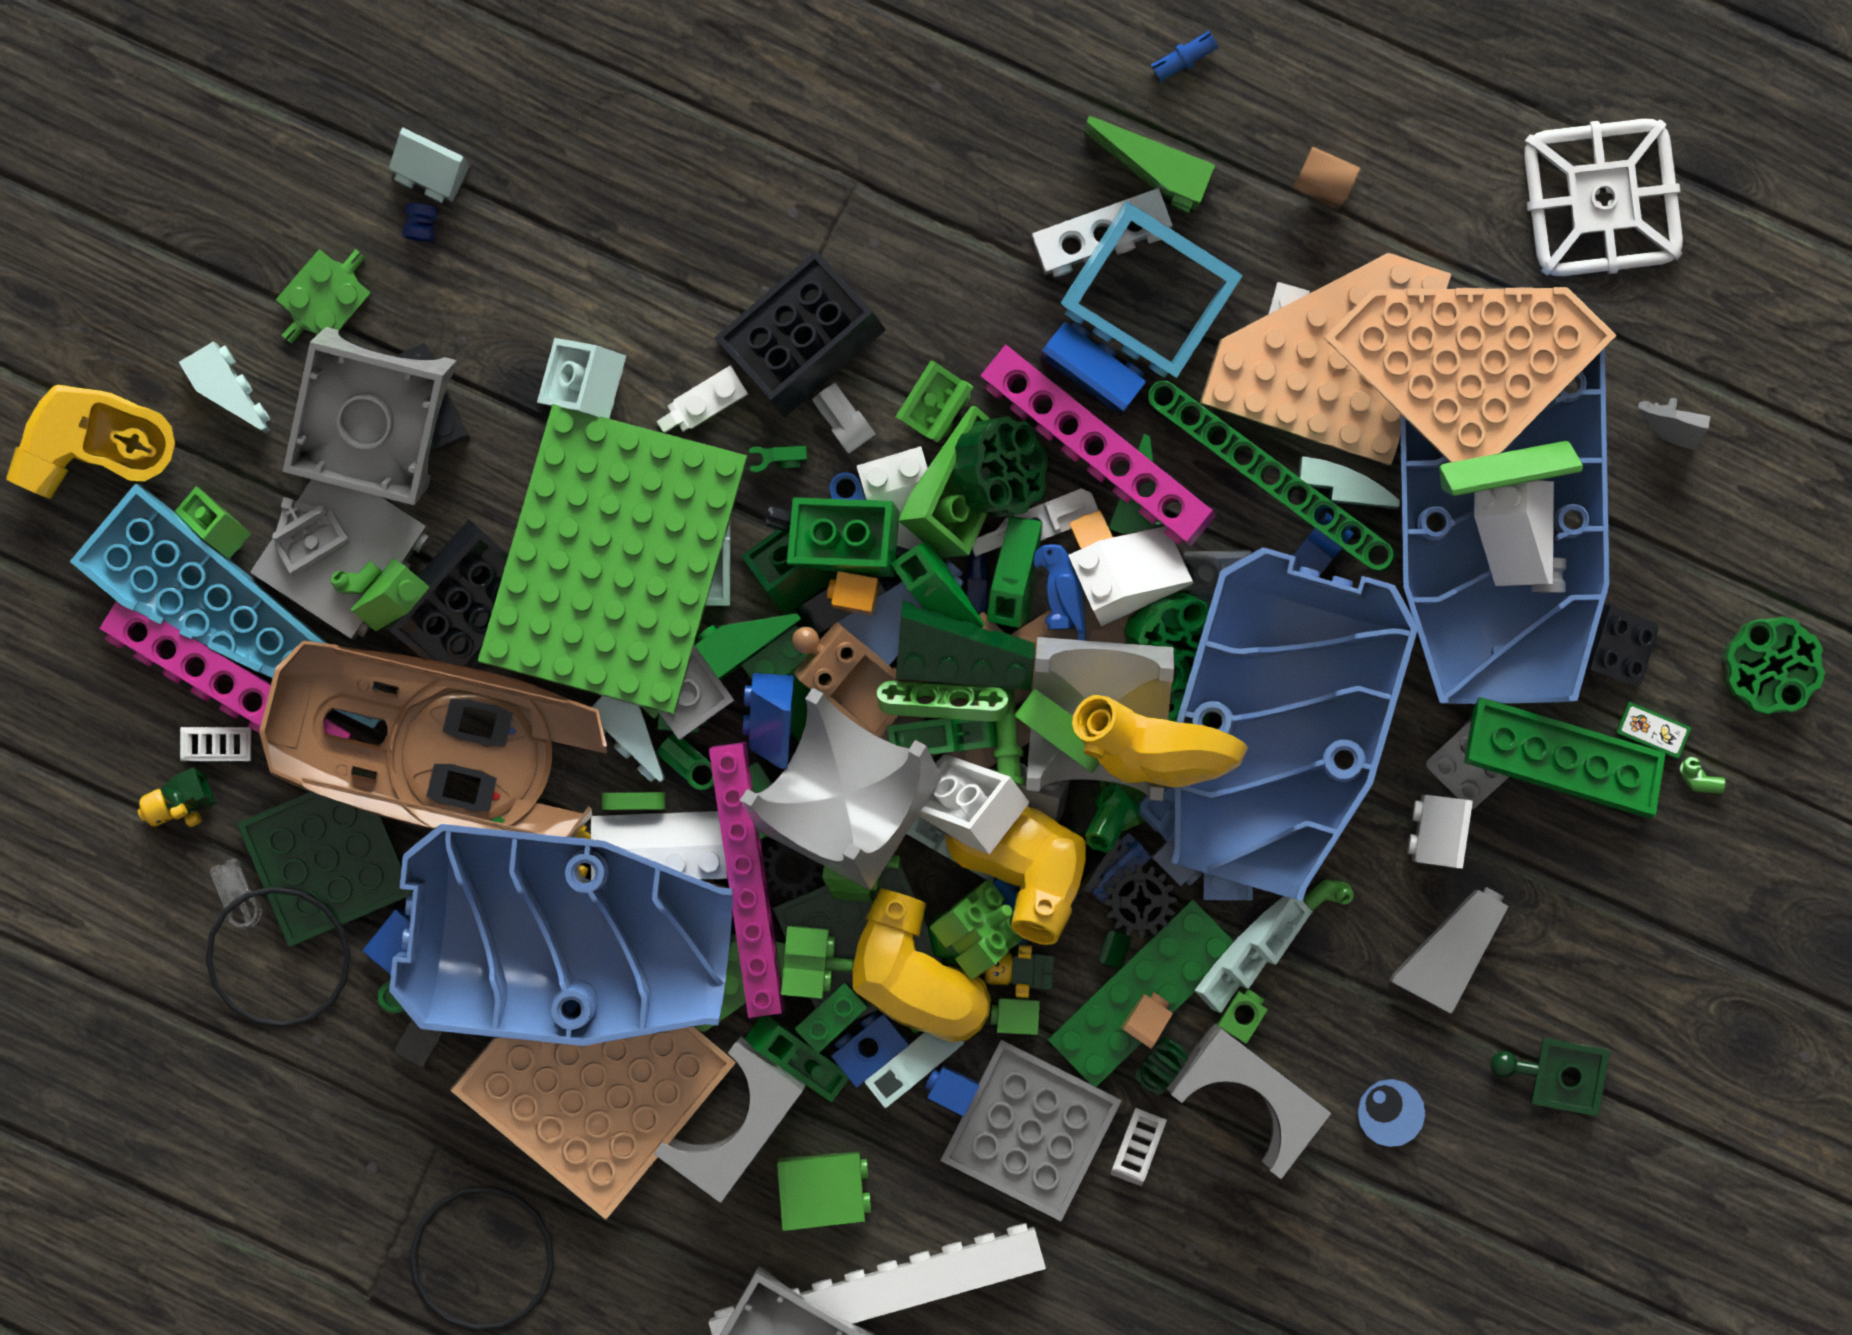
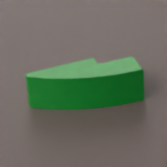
(945, 735)

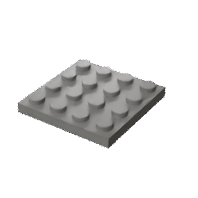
(1031, 1130)

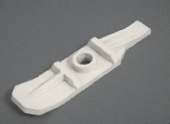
(1054, 515)

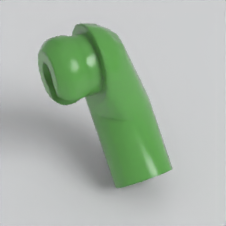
(355, 582)
(1698, 780)
(1331, 891)

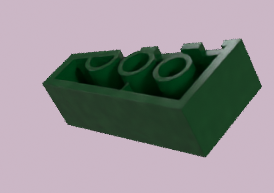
(960, 653)

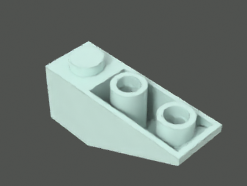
(214, 378)
(629, 729)
(909, 1067)

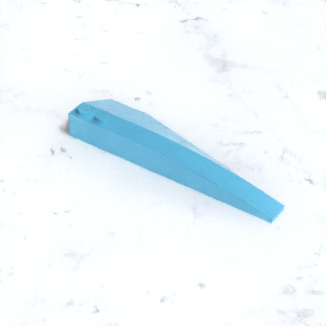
(171, 574)

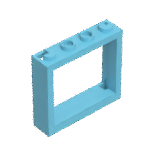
(1107, 330)

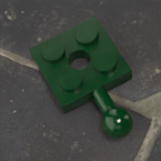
(1552, 1060)

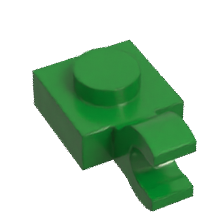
(787, 457)

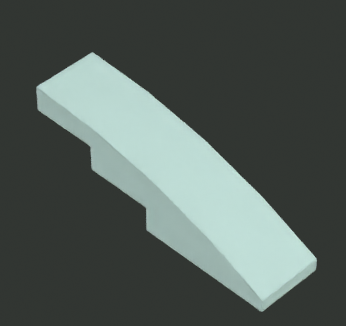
(1260, 943)

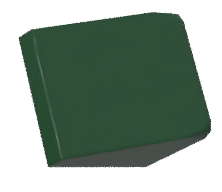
(1114, 948)

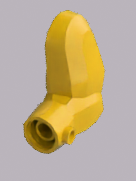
(94, 430)
(1153, 748)
(1039, 859)
(910, 983)

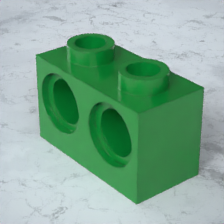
(831, 1017)

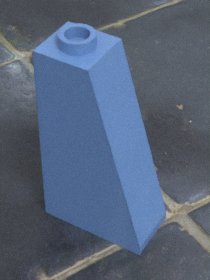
(883, 629)

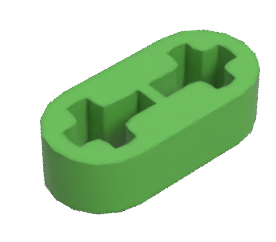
(633, 801)

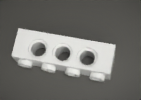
(1049, 240)

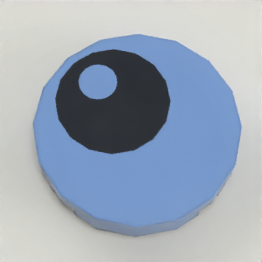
(1391, 1112)

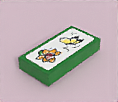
(1653, 730)

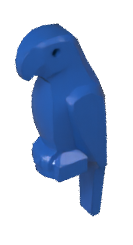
(1063, 590)

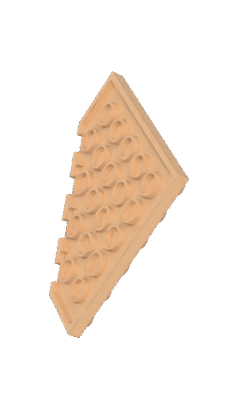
(1470, 360)
(1298, 383)
(594, 1108)

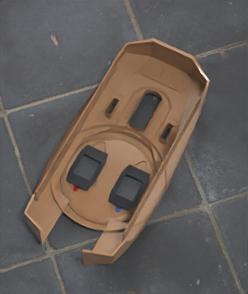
(422, 738)

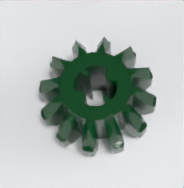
(1161, 1066)

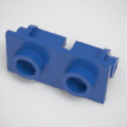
(1130, 855)

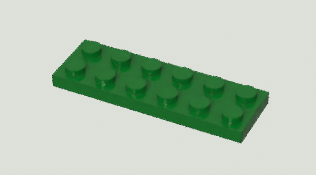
(1564, 757)
(1167, 965)

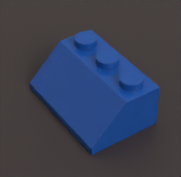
(1093, 367)

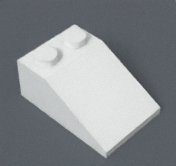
(893, 480)
(1517, 532)
(1129, 572)
(973, 803)
(1440, 831)

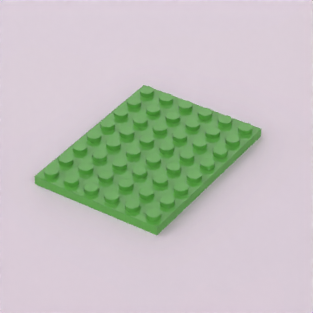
(613, 559)

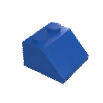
(769, 716)

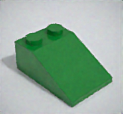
(844, 535)
(736, 643)
(783, 659)

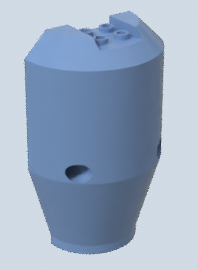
(1297, 678)
(516, 931)

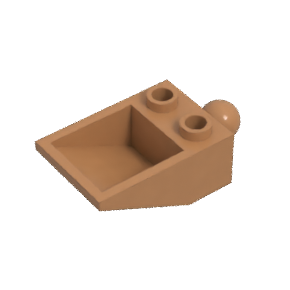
(850, 679)

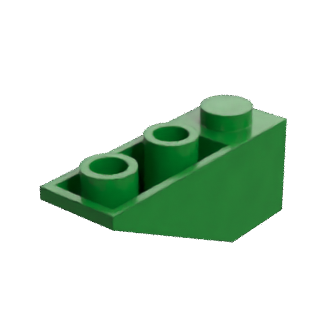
(1015, 573)
(933, 584)

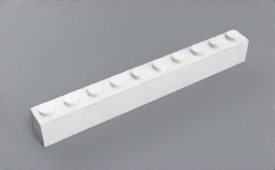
(923, 1278)

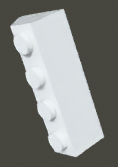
(677, 840)

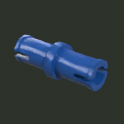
(1184, 56)

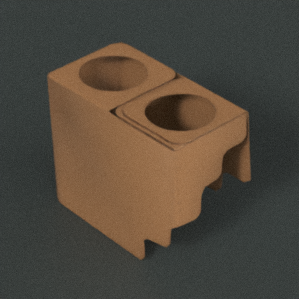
(1326, 178)

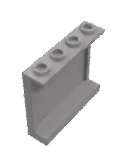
(376, 534)

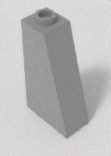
(1450, 955)

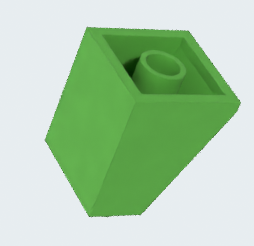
(822, 1190)

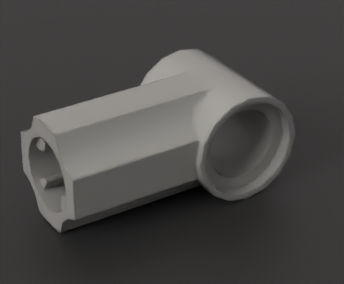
(847, 424)

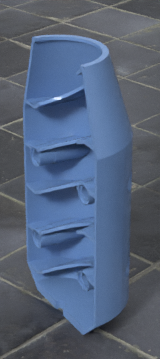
(1507, 638)

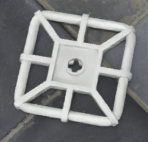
(1590, 215)

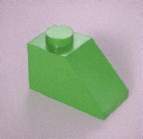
(212, 522)
(389, 596)

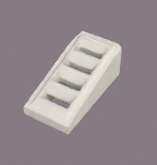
(186, 743)
(1128, 1174)

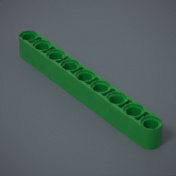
(1260, 465)

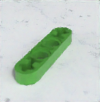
(943, 696)

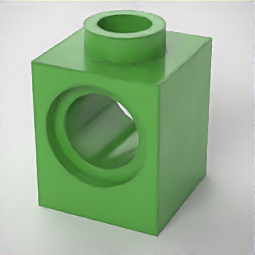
(1016, 1016)
(1228, 1022)

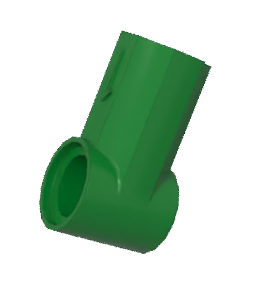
(685, 760)
(1114, 812)

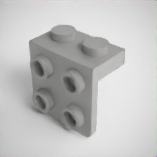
(1460, 778)

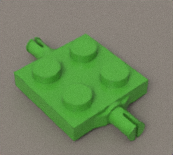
(323, 294)

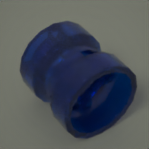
(423, 215)

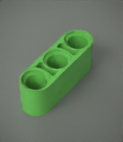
(1055, 726)

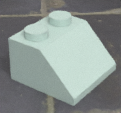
(428, 166)
(581, 377)

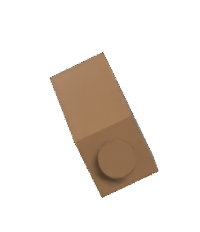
(1147, 1019)

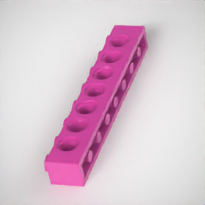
(1010, 366)
(119, 633)
(748, 880)

